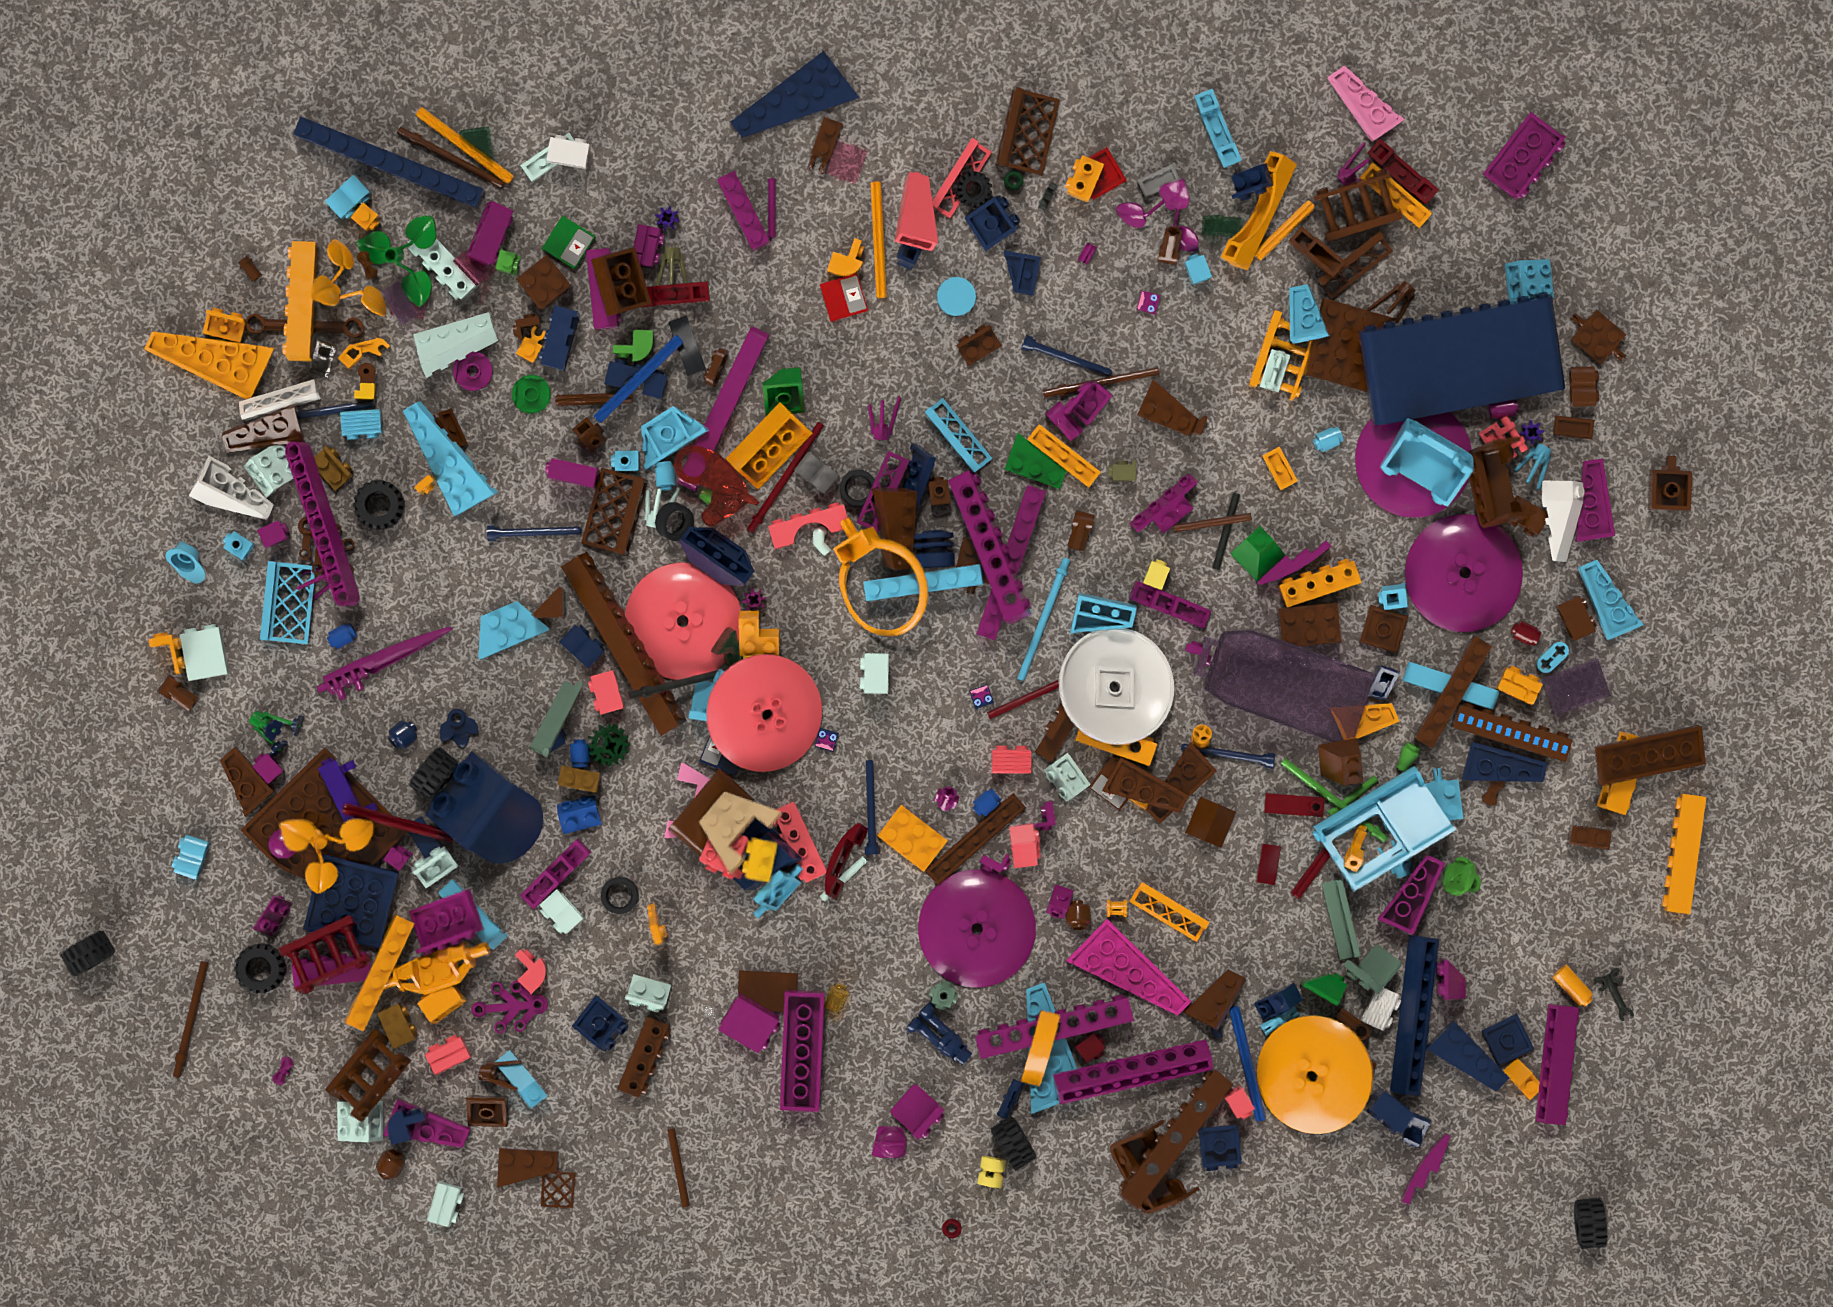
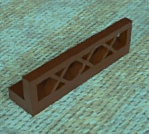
(1379, 237)

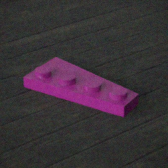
(435, 1128)

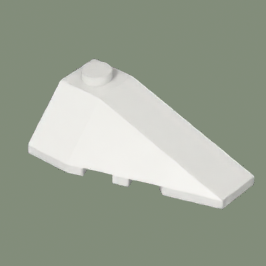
(222, 490)
(1563, 506)

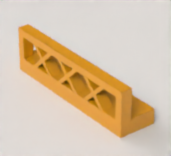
(1173, 905)

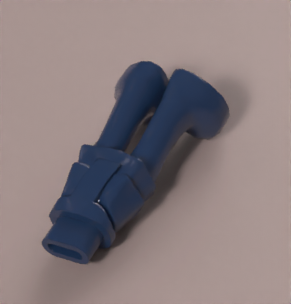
(949, 1044)

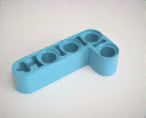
(491, 932)

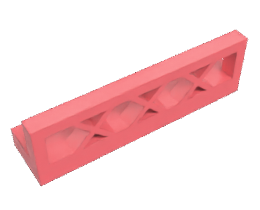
(957, 169)

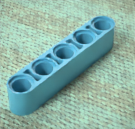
(1436, 681)

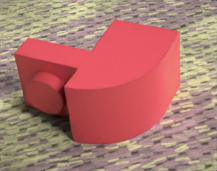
(536, 970)

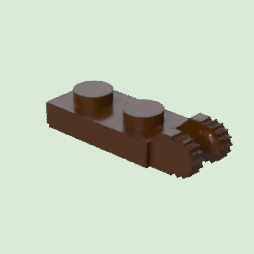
(825, 143)

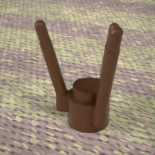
(1404, 292)
(489, 1074)

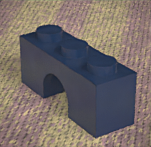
(619, 373)

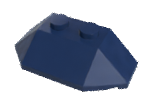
(717, 555)

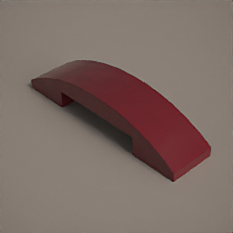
(1402, 172)
(679, 293)
(839, 857)

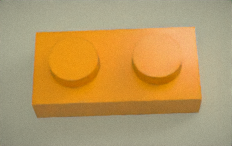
(1279, 468)

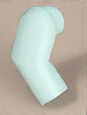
(818, 540)

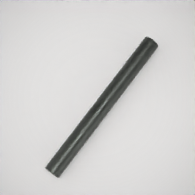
(1225, 532)

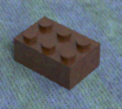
(621, 281)
(1309, 624)

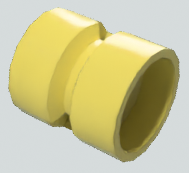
(993, 1165)

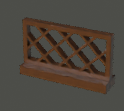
(1012, 123)
(630, 517)

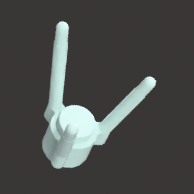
(650, 516)

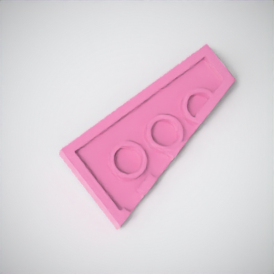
(1369, 111)

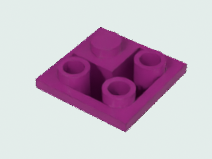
(1452, 982)

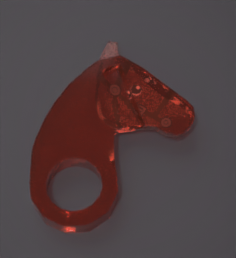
(728, 488)

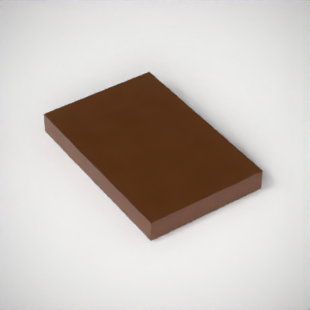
(767, 987)

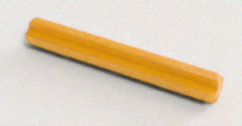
(1290, 224)

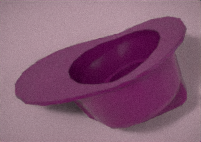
(890, 1142)

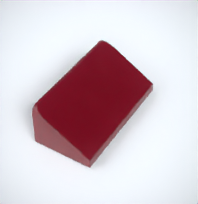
(1268, 864)

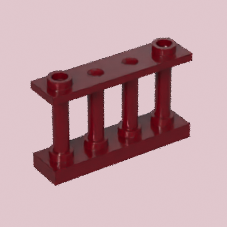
(310, 942)

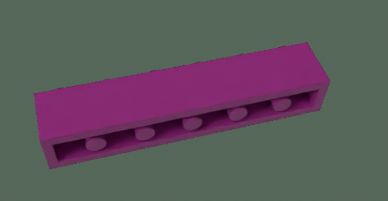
(1557, 1064)

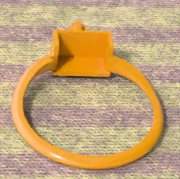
(860, 544)

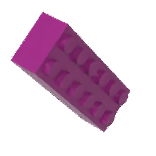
(802, 1050)

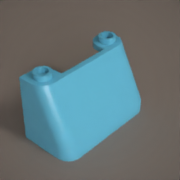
(1428, 461)

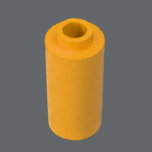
(1573, 986)

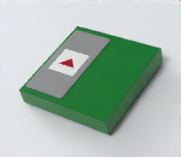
(568, 242)

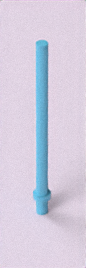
(1061, 572)

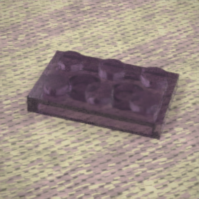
(1576, 686)

